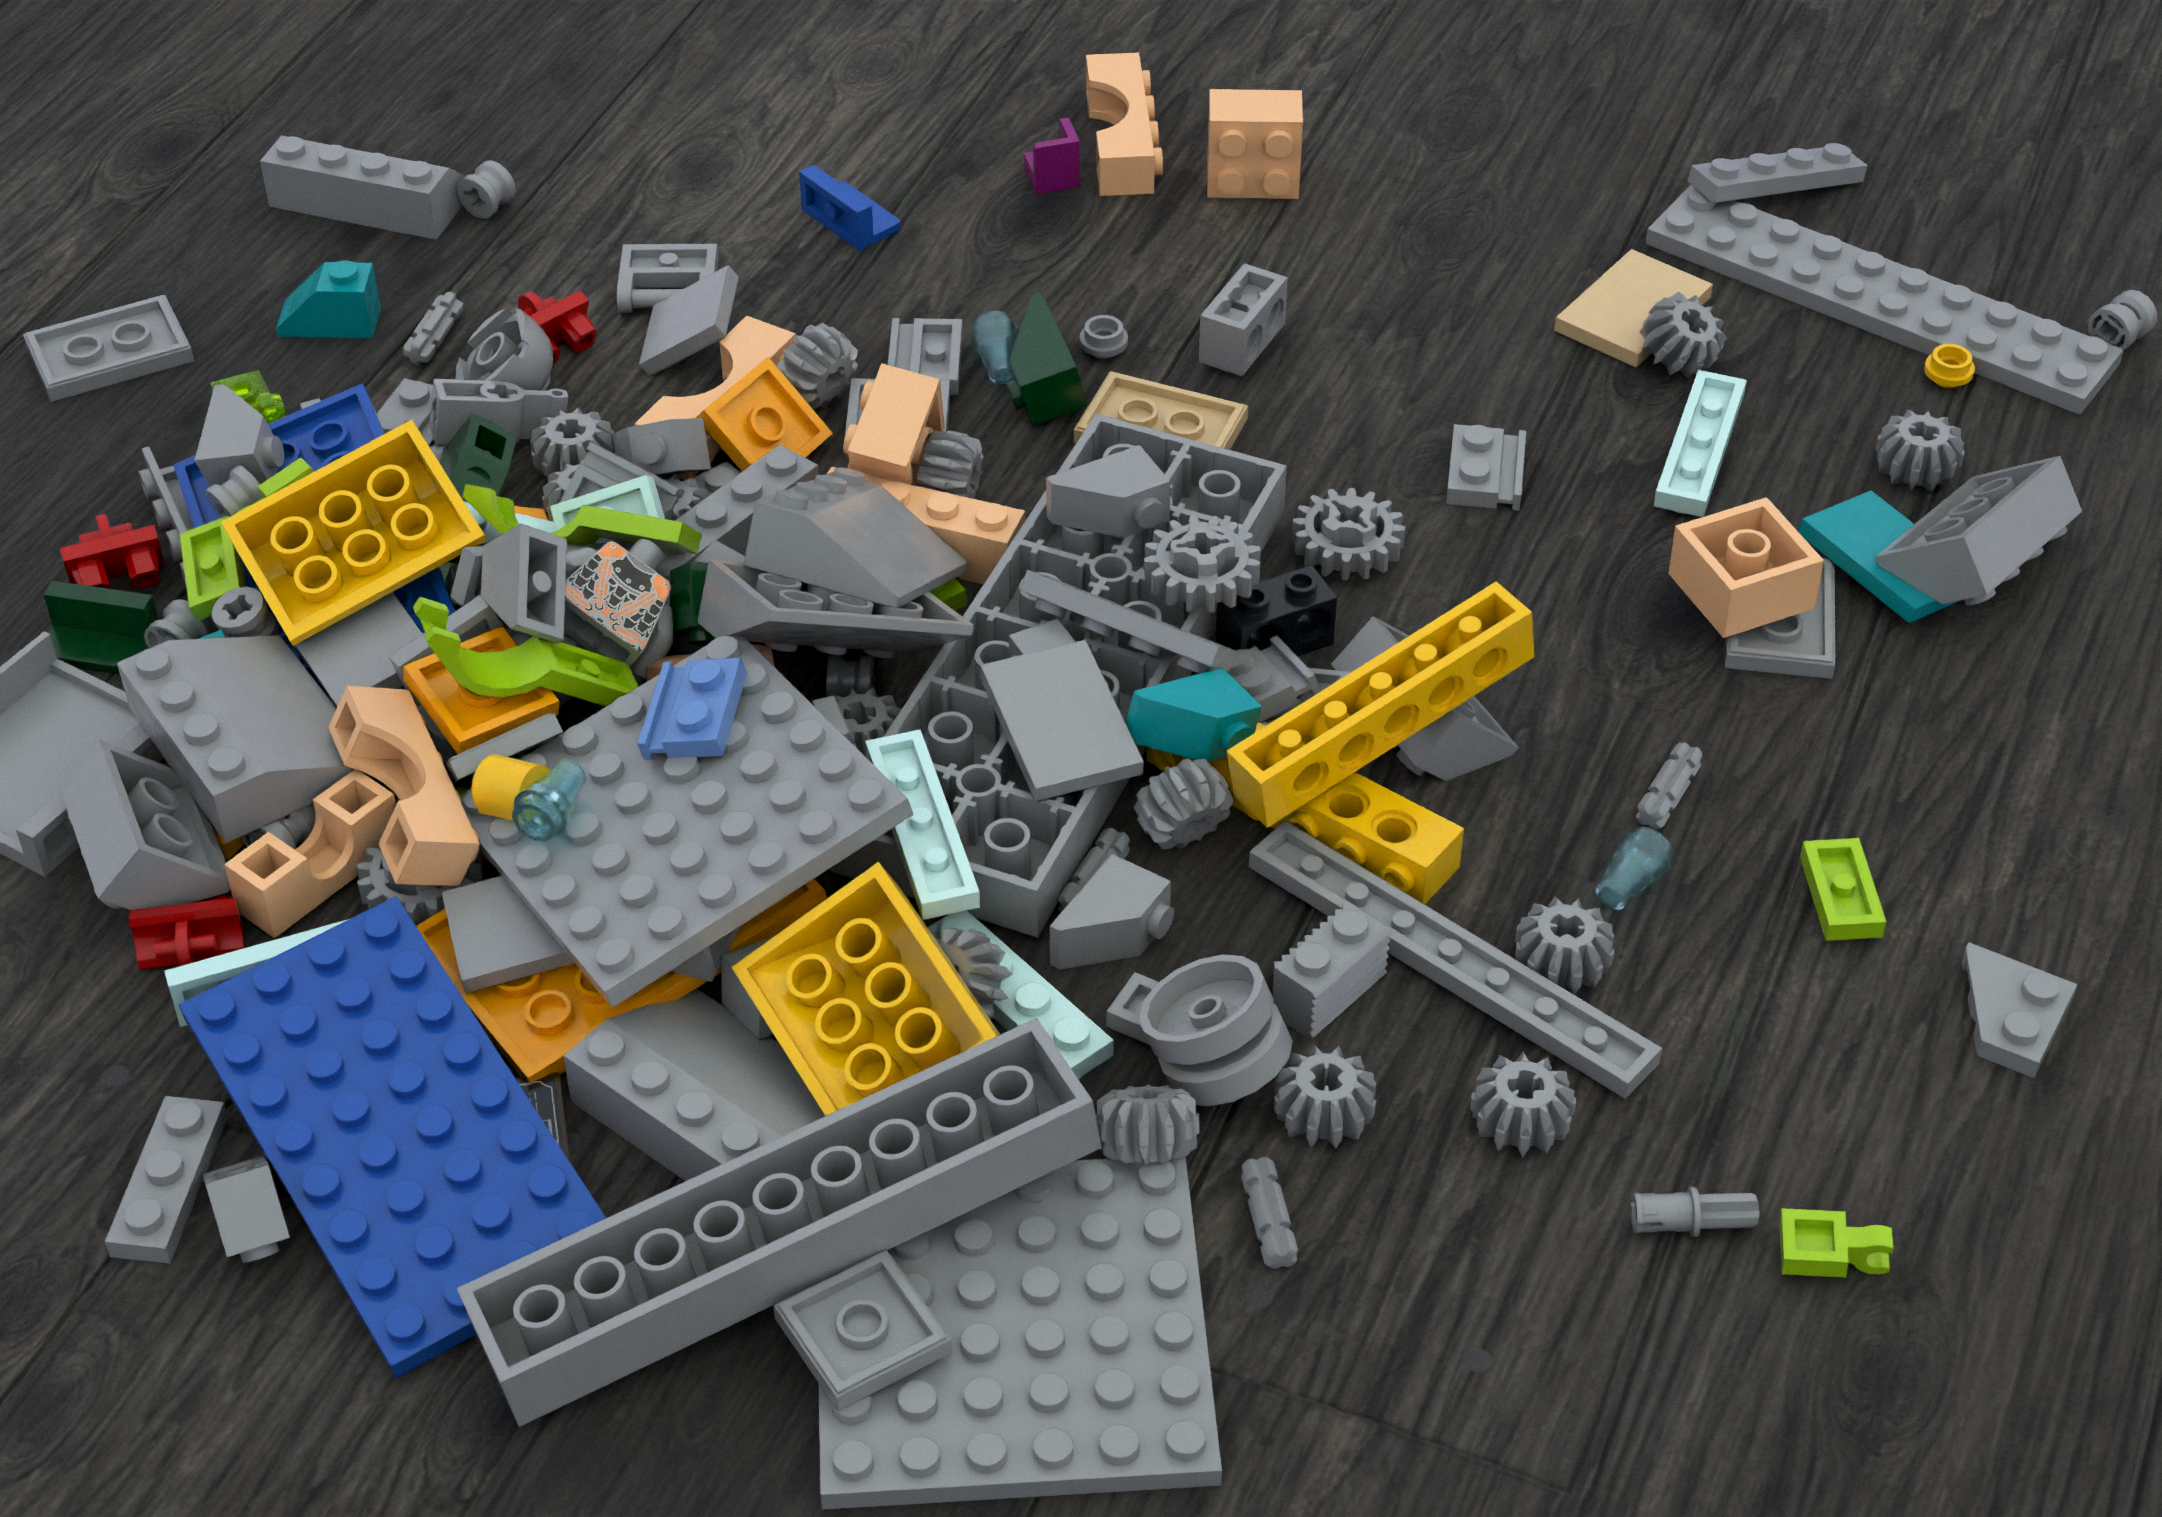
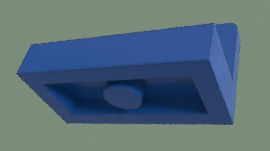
(844, 209)

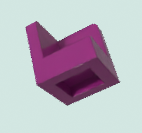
(1056, 162)

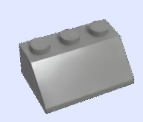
(1453, 743)
(141, 832)

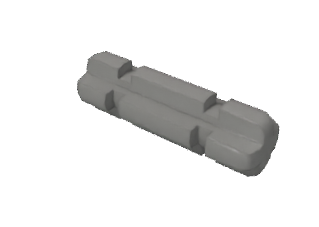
(433, 328)
(1669, 786)
(1107, 843)
(1269, 1213)

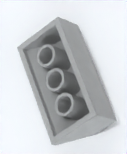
(360, 187)
(1984, 532)

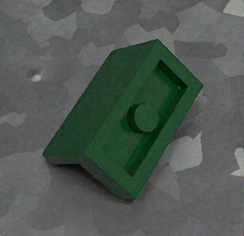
(97, 625)

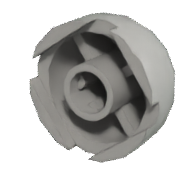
(510, 351)

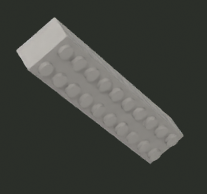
(778, 1220)

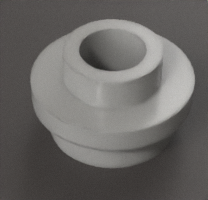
(1103, 337)

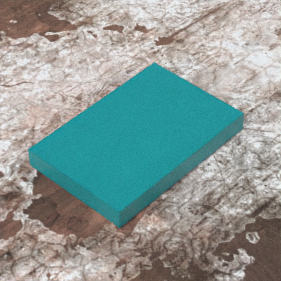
(1853, 536)

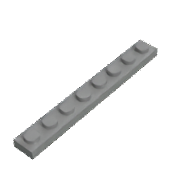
(1461, 961)

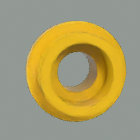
(1950, 366)

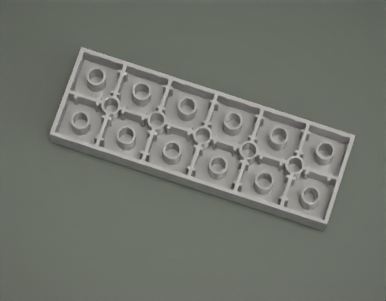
(1028, 847)

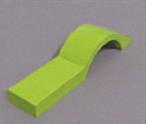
(591, 523)
(526, 665)

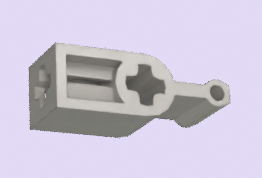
(494, 401)

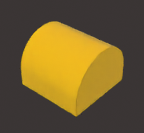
(500, 781)

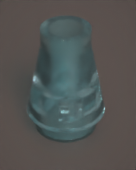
(994, 339)
(547, 804)
(1636, 864)

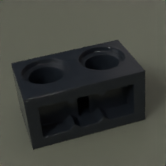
(1289, 606)

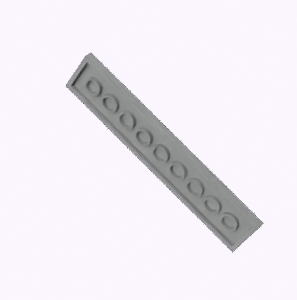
(1886, 298)

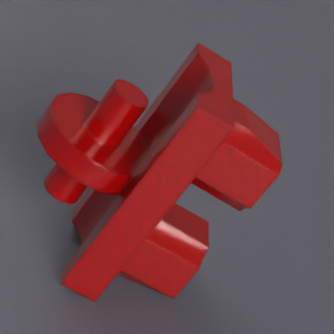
(561, 320)
(113, 553)
(186, 932)

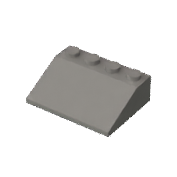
(849, 540)
(795, 613)
(236, 726)
(688, 1084)

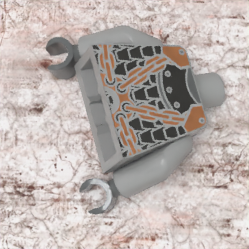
(619, 603)

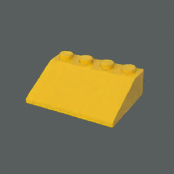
(352, 532)
(862, 993)

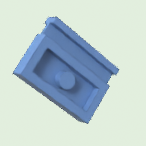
(693, 708)

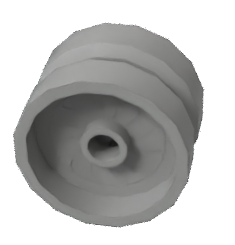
(1216, 1029)

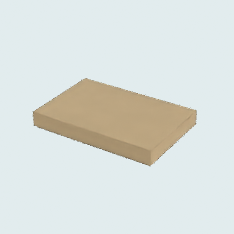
(1619, 302)
(1166, 410)

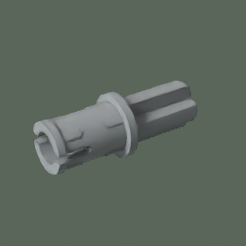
(1692, 1211)

